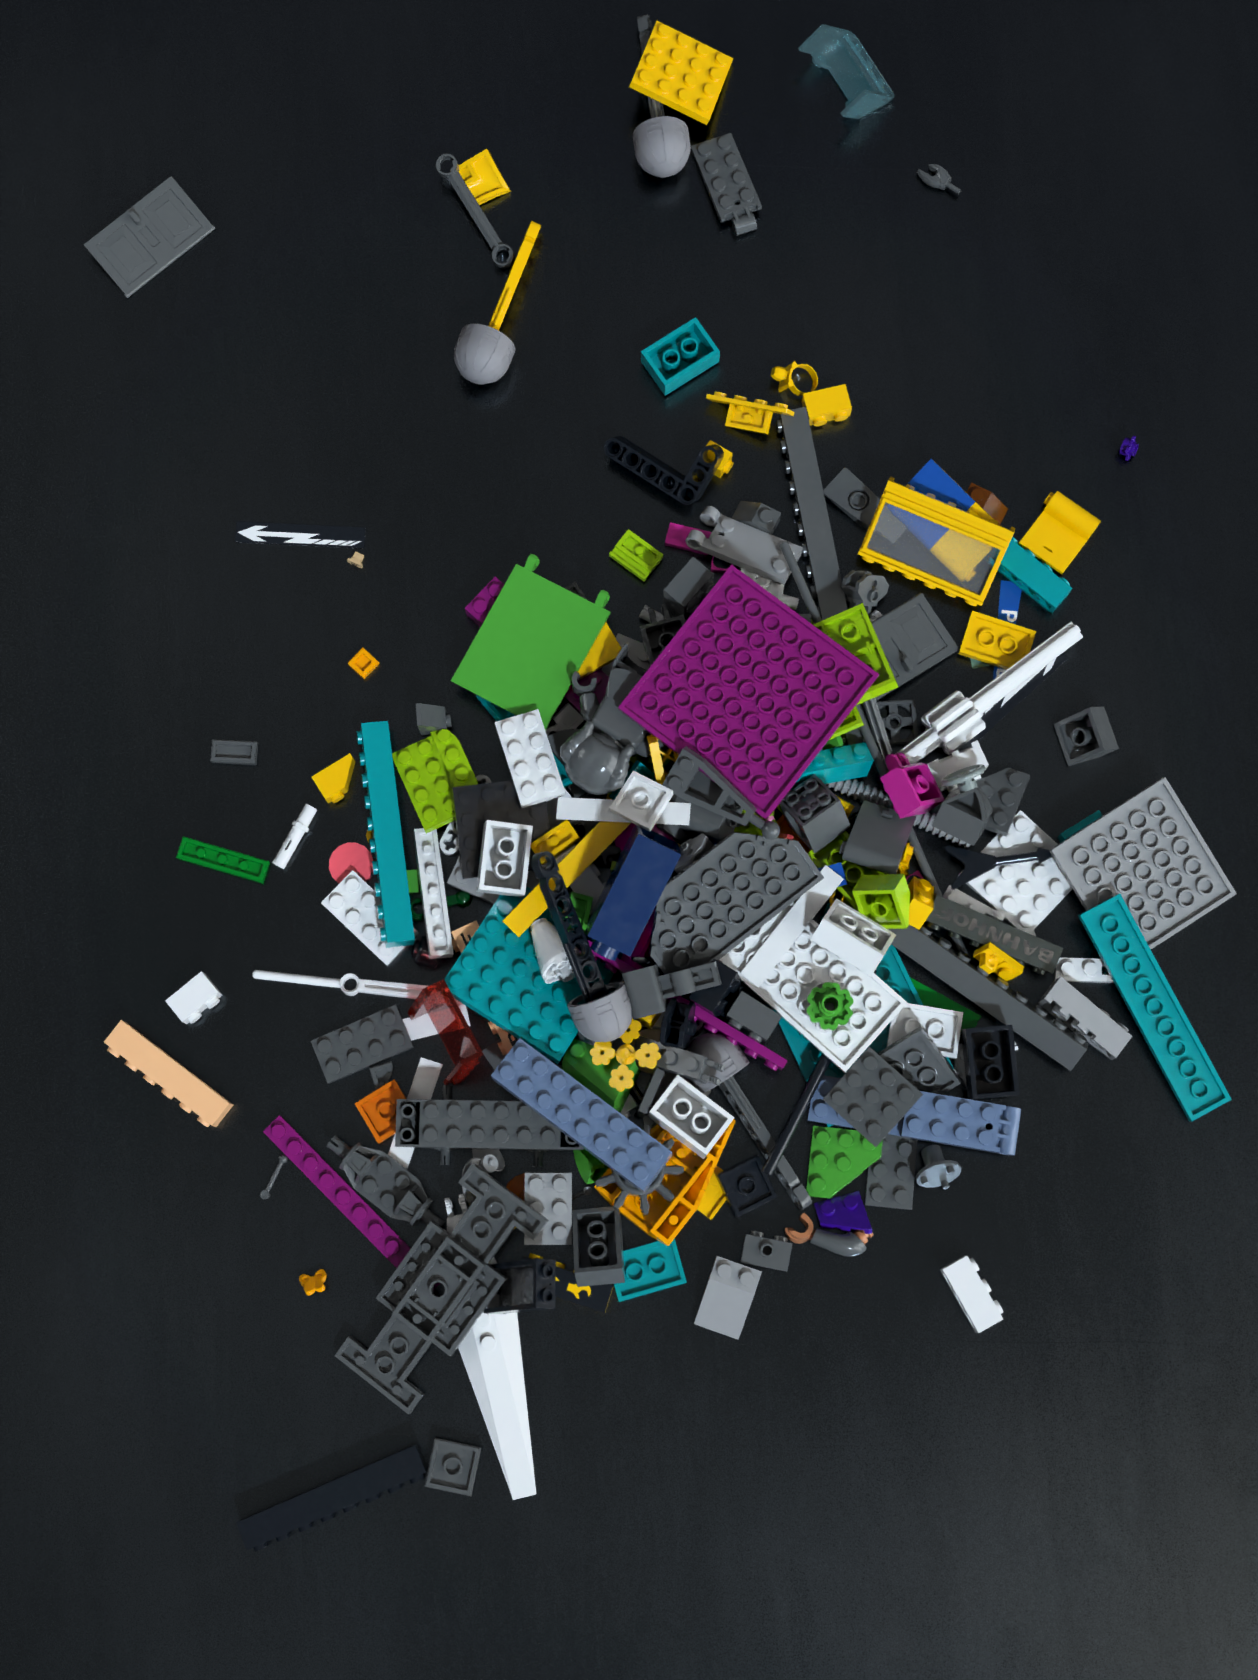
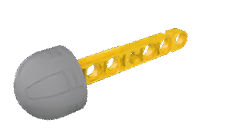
(482, 350)

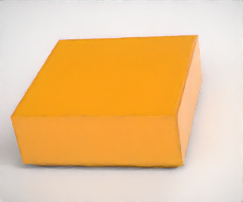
(363, 663)

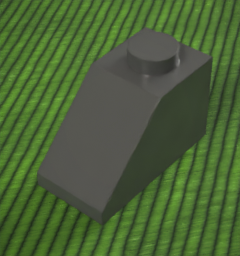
(757, 516)
(432, 718)

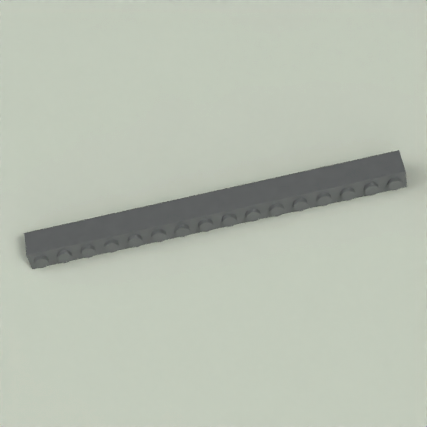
(814, 524)

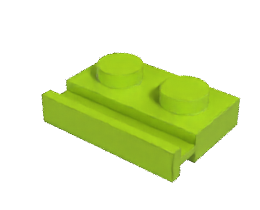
(636, 555)

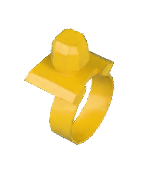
(783, 375)

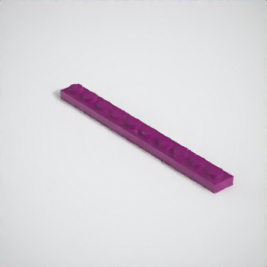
(711, 1023)
(338, 1191)

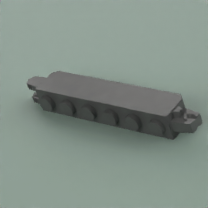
(674, 1060)

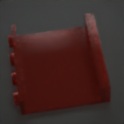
(451, 1027)

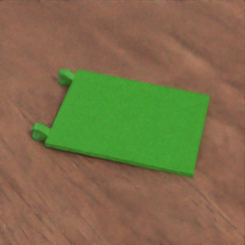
(531, 644)

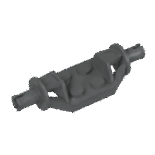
(385, 1183)

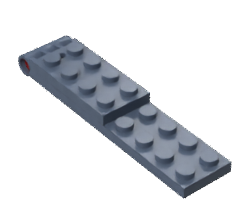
(939, 1120)

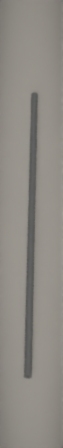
(865, 730)

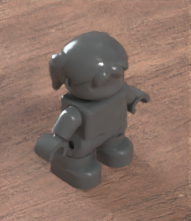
(601, 750)

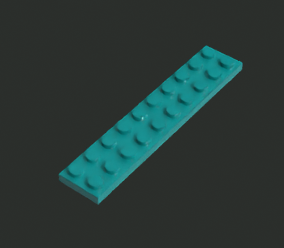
(1154, 1007)

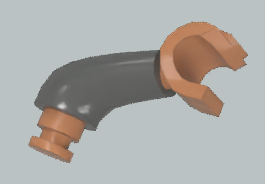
(845, 1244)

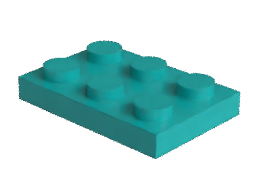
(650, 1270)

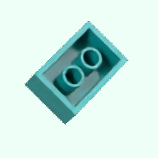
(680, 356)

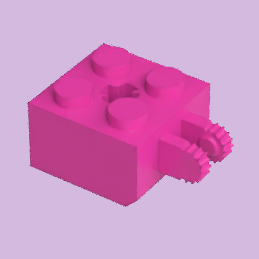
(910, 786)

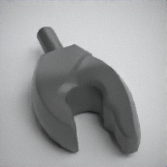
(940, 180)

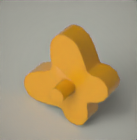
(313, 1283)

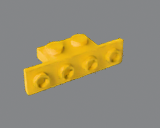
(747, 415)

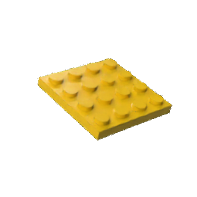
(681, 72)

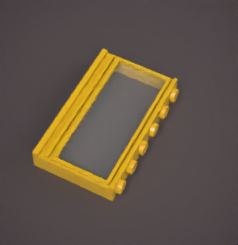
(935, 543)

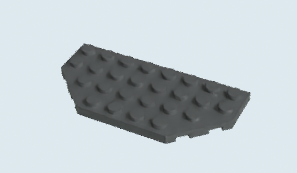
(727, 898)

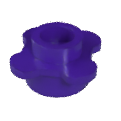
(1129, 447)

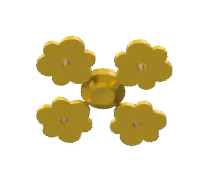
(625, 1056)

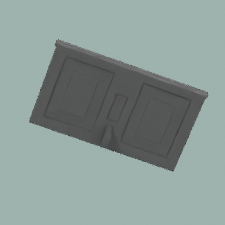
(149, 237)
(912, 639)

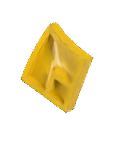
(483, 177)

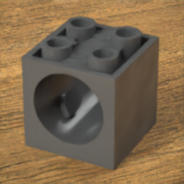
(814, 813)

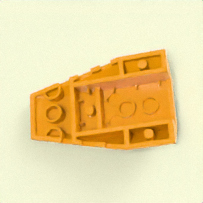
(667, 1217)

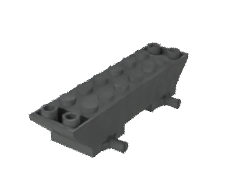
(476, 1125)

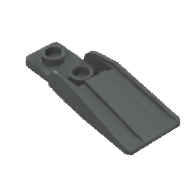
(852, 497)

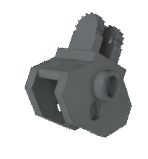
(866, 590)

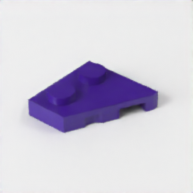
(844, 1213)

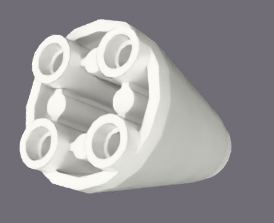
(551, 953)

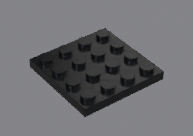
(496, 803)

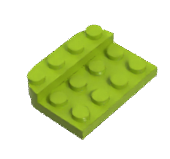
(430, 772)

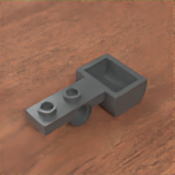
(650, 990)

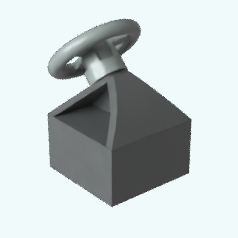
(964, 810)

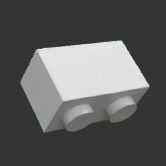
(194, 998)

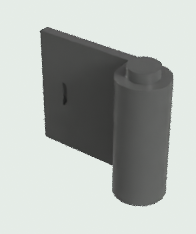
(877, 838)

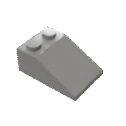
(727, 1297)

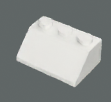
(853, 937)

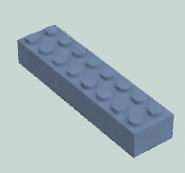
(581, 1115)

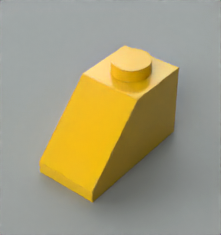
(335, 779)

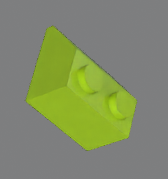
(884, 899)

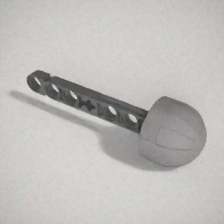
(663, 140)
(724, 1052)

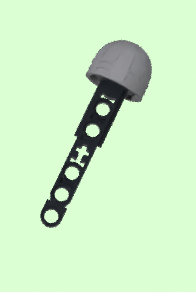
(601, 1010)

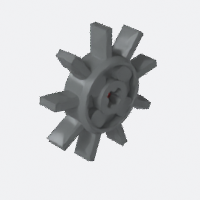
(628, 1189)

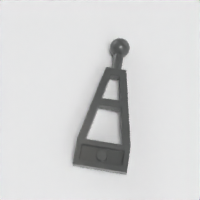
(684, 772)

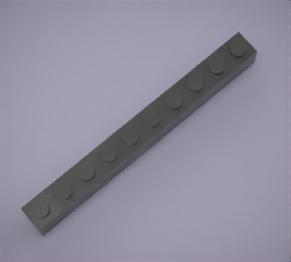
(991, 994)

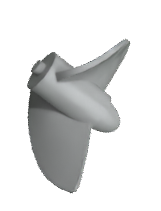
(488, 1160)

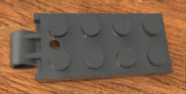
(727, 182)

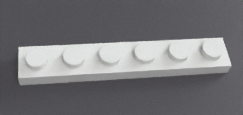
(433, 894)

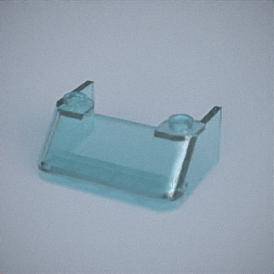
(851, 68)

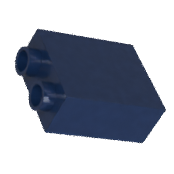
(631, 892)

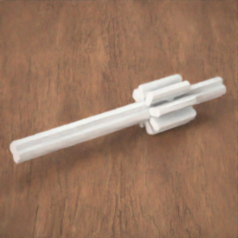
(958, 718)

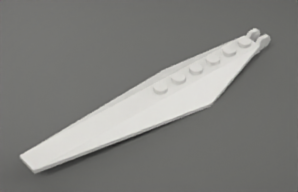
(497, 1377)

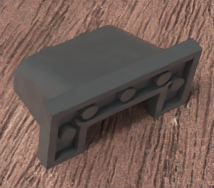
(702, 820)

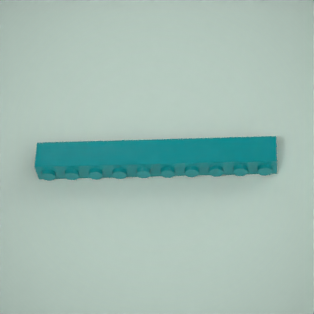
(386, 833)

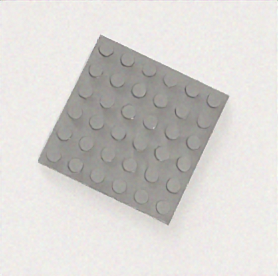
(1149, 857)

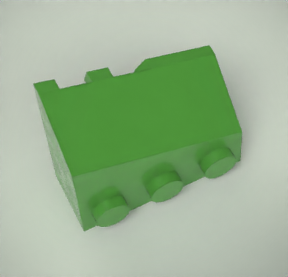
(579, 1065)

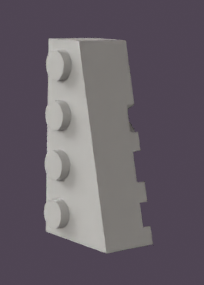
(1084, 1017)

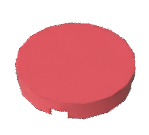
(348, 858)

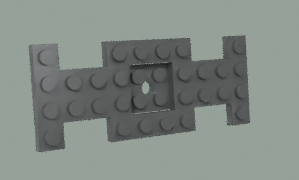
(457, 1263)

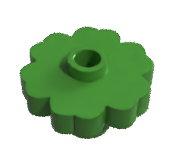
(829, 994)

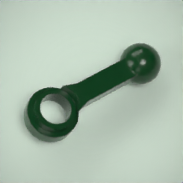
(460, 899)

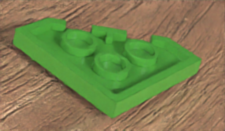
(838, 1159)

